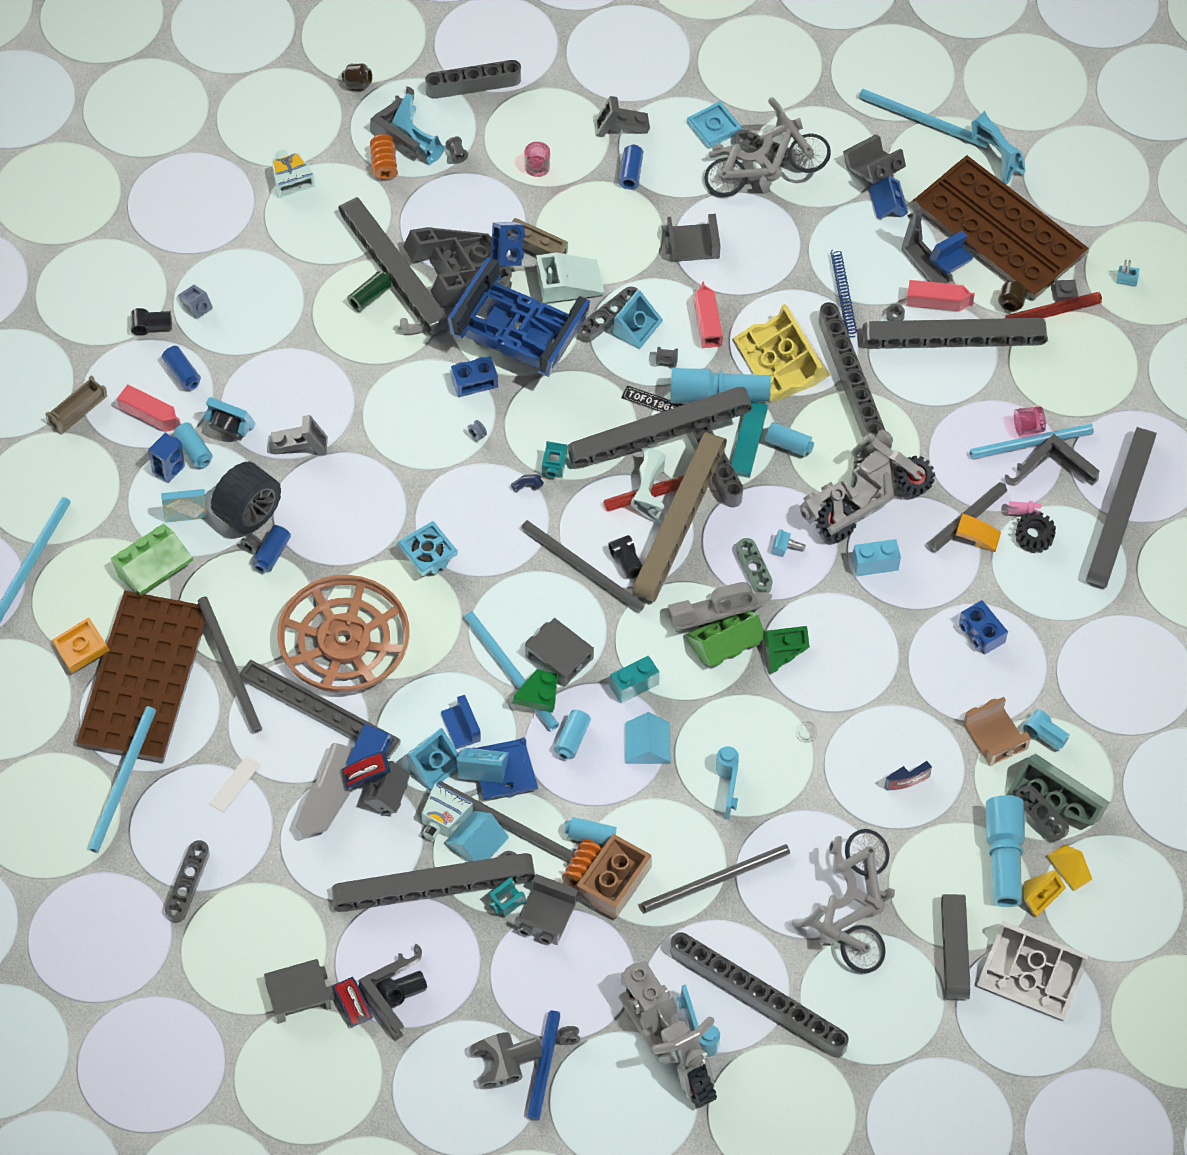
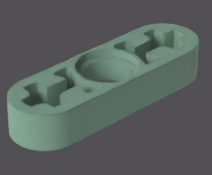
(755, 557)

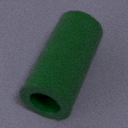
(369, 291)

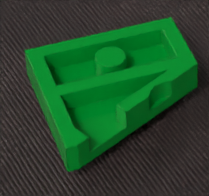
(784, 645)
(538, 691)

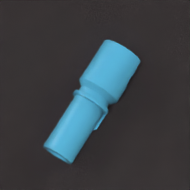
(698, 383)
(1005, 834)

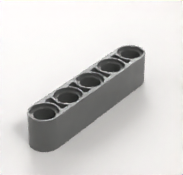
(473, 79)
(723, 485)
(955, 946)

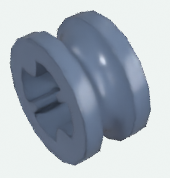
(477, 430)

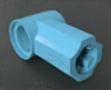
(1042, 727)

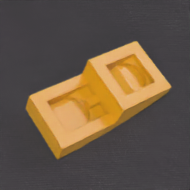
(978, 531)

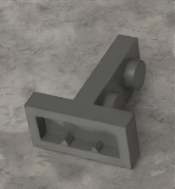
(620, 118)
(301, 437)

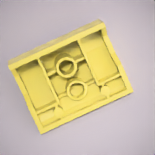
(783, 352)

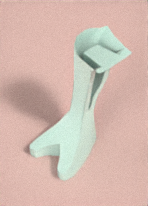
(650, 469)

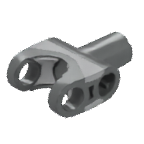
(506, 1058)

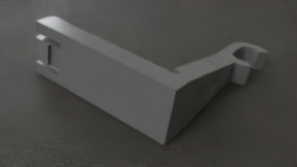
(381, 125)
(918, 251)
(1064, 453)
(370, 982)

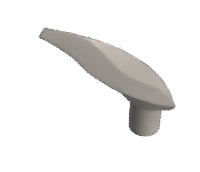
(408, 328)

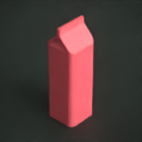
(939, 295)
(707, 317)
(148, 408)

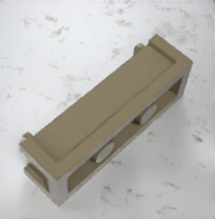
(540, 241)
(76, 405)

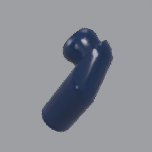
(523, 481)

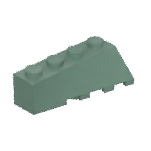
(1060, 790)

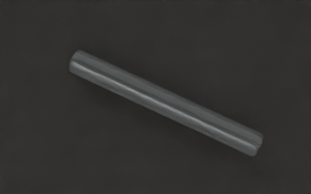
(974, 511)

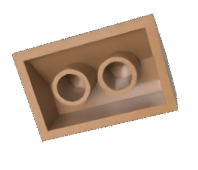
(615, 875)

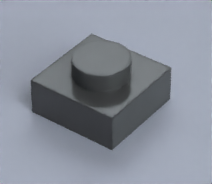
(1065, 289)

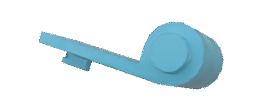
(727, 767)
(711, 1039)

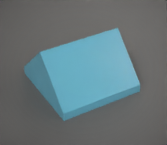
(636, 320)
(647, 740)
(433, 759)
(482, 765)
(478, 837)

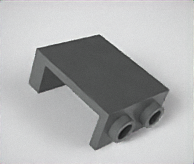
(870, 160)
(693, 241)
(560, 650)
(547, 910)
(297, 988)

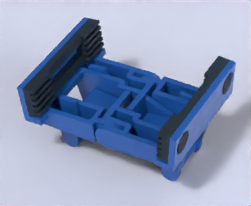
(505, 311)

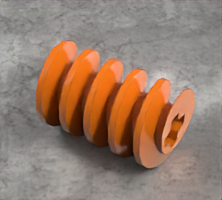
(383, 157)
(581, 862)

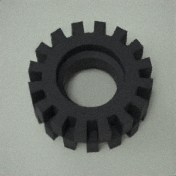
(1032, 542)

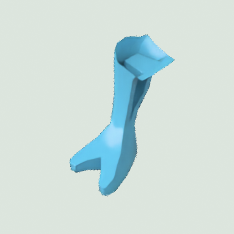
(403, 120)
(1011, 157)

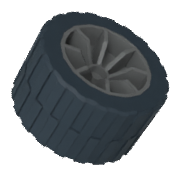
(245, 497)

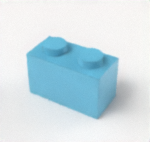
(876, 557)

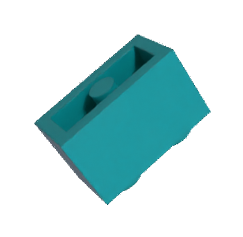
(634, 679)

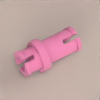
(1024, 507)

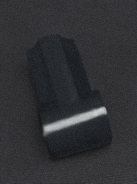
(144, 321)
(625, 552)
(402, 988)

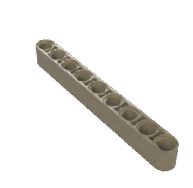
(679, 517)

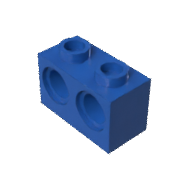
(502, 244)
(475, 380)
(166, 457)
(987, 625)

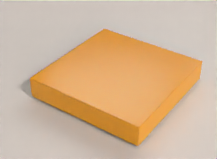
(80, 645)

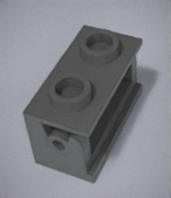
(387, 792)

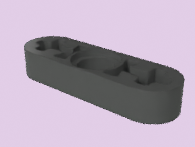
(1052, 813)

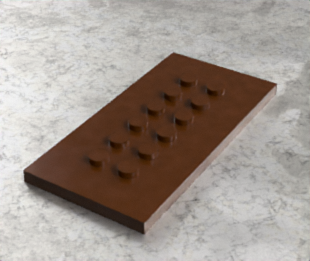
(1001, 226)

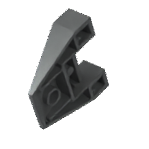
(455, 256)

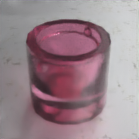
(537, 159)
(1029, 420)

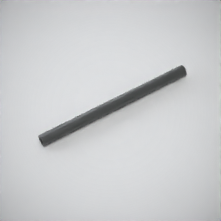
(583, 566)
(229, 664)
(516, 827)
(715, 878)

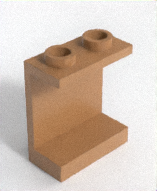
(995, 731)

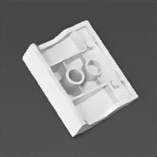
(1033, 970)

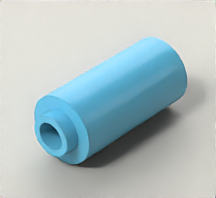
(789, 439)
(193, 445)
(572, 734)
(585, 829)

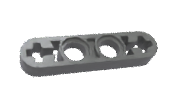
(753, 138)
(606, 312)
(187, 881)

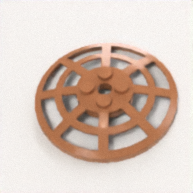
(342, 624)

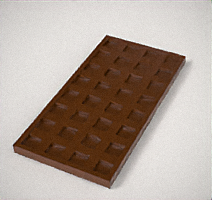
(146, 666)

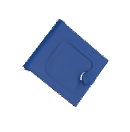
(517, 772)

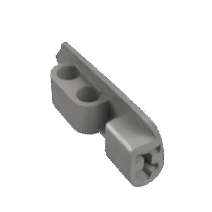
(687, 615)
(327, 795)

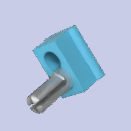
(1127, 274)
(783, 541)

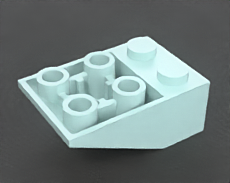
(568, 277)

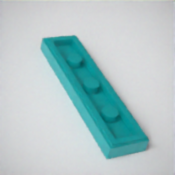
(749, 439)

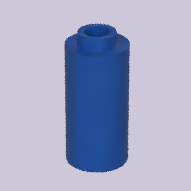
(631, 167)
(181, 367)
(271, 549)

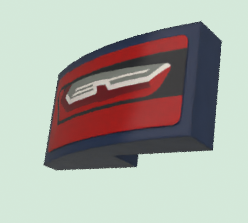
(366, 769)
(903, 778)
(352, 1001)

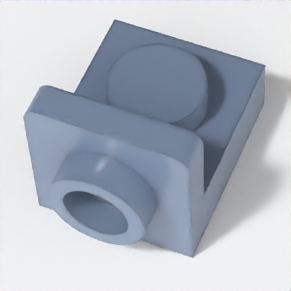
(197, 300)

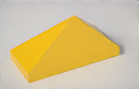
(1071, 866)
(1042, 891)

